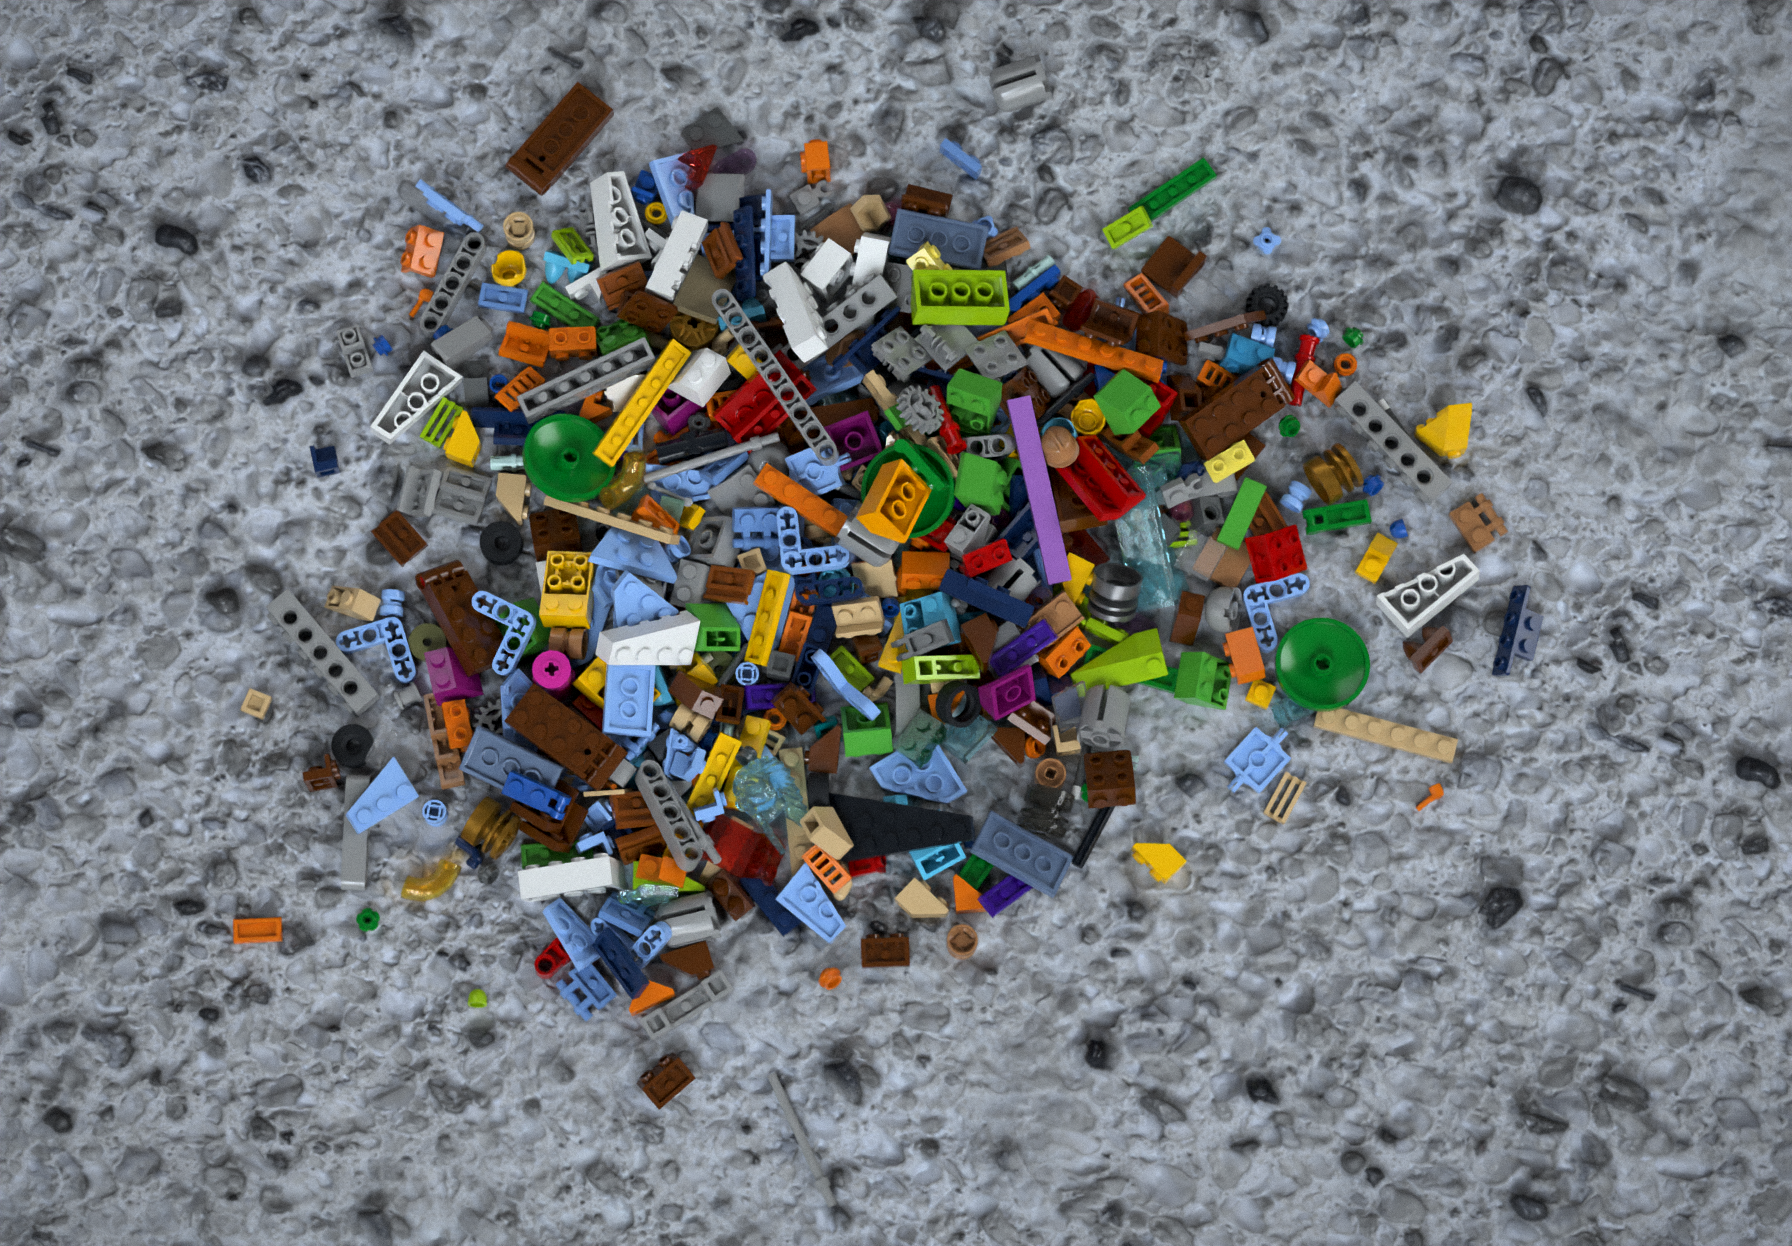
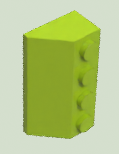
(959, 297)

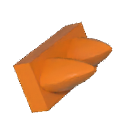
(653, 512)

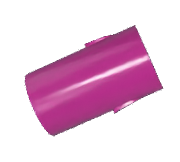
(554, 674)

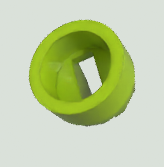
(477, 999)

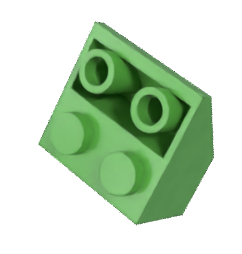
(617, 336)
(974, 400)
(717, 627)
(1203, 680)

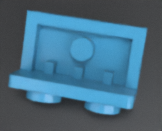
(1244, 354)

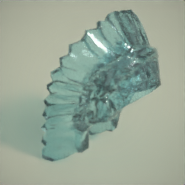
(766, 790)

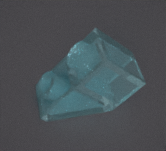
(1163, 467)

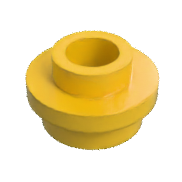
(655, 206)

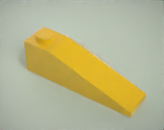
(1448, 431)

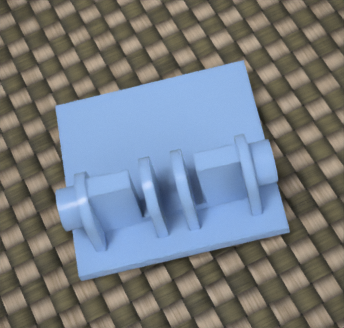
(677, 743)

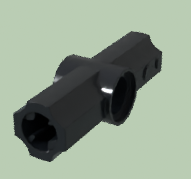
(691, 445)

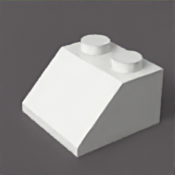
(827, 269)
(700, 376)

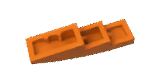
(796, 624)

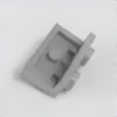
(419, 492)

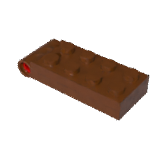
(560, 139)
(1237, 409)
(1071, 510)
(470, 633)
(566, 737)

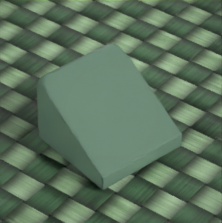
(672, 506)

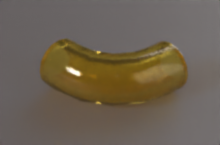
(627, 482)
(432, 886)

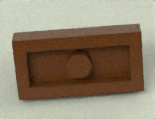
(1435, 643)
(730, 895)

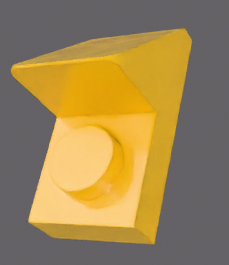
(1376, 558)

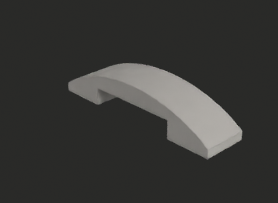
(686, 1006)

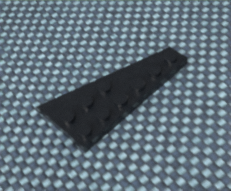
(894, 828)

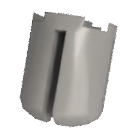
(1019, 84)
(1053, 370)
(864, 544)
(1021, 586)
(1104, 718)
(690, 919)

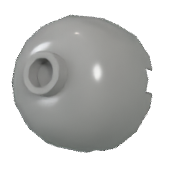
(773, 454)
(1222, 609)

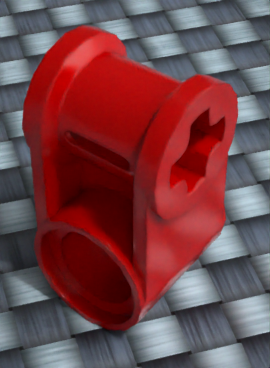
(555, 956)

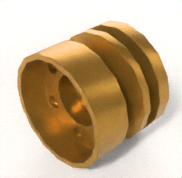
(690, 337)
(1337, 472)
(487, 825)

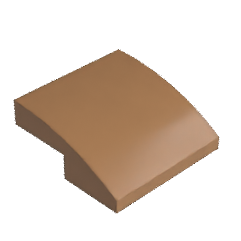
(840, 228)
(1232, 565)

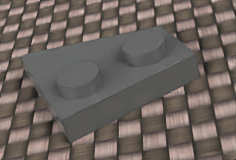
(710, 130)

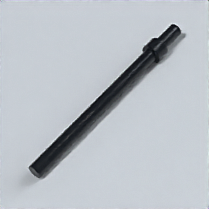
(1074, 391)

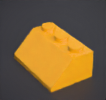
(894, 501)

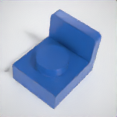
(645, 189)

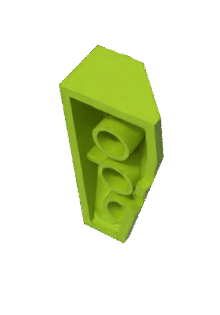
(1128, 662)

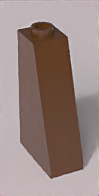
(828, 415)

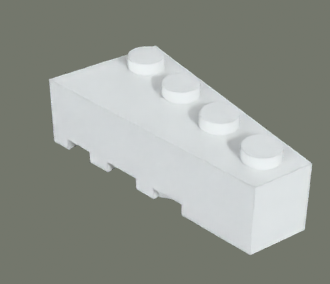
(617, 223)
(677, 256)
(870, 259)
(797, 311)
(415, 396)
(1425, 596)
(656, 642)
(571, 878)

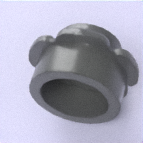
(699, 416)
(746, 755)
(488, 873)

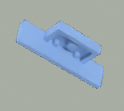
(779, 236)

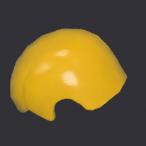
(509, 268)
(1087, 417)

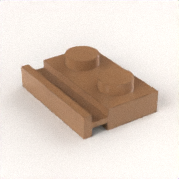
(1005, 246)
(1059, 613)

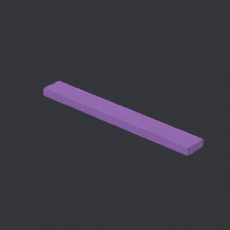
(1039, 490)

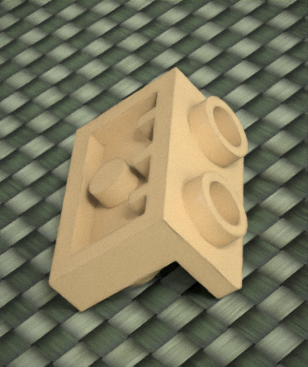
(858, 617)

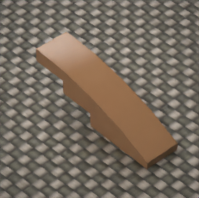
(447, 759)

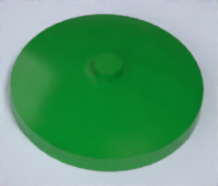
(561, 458)
(938, 503)
(1322, 664)

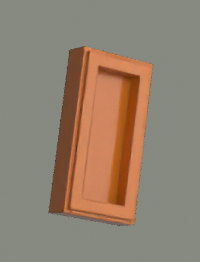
(257, 930)

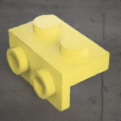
(927, 259)
(1230, 461)

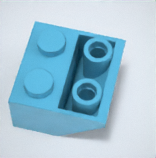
(929, 610)
(934, 860)

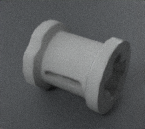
(407, 695)

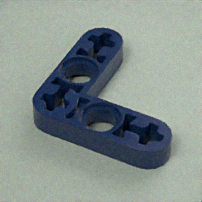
(811, 583)

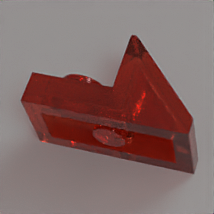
(699, 161)

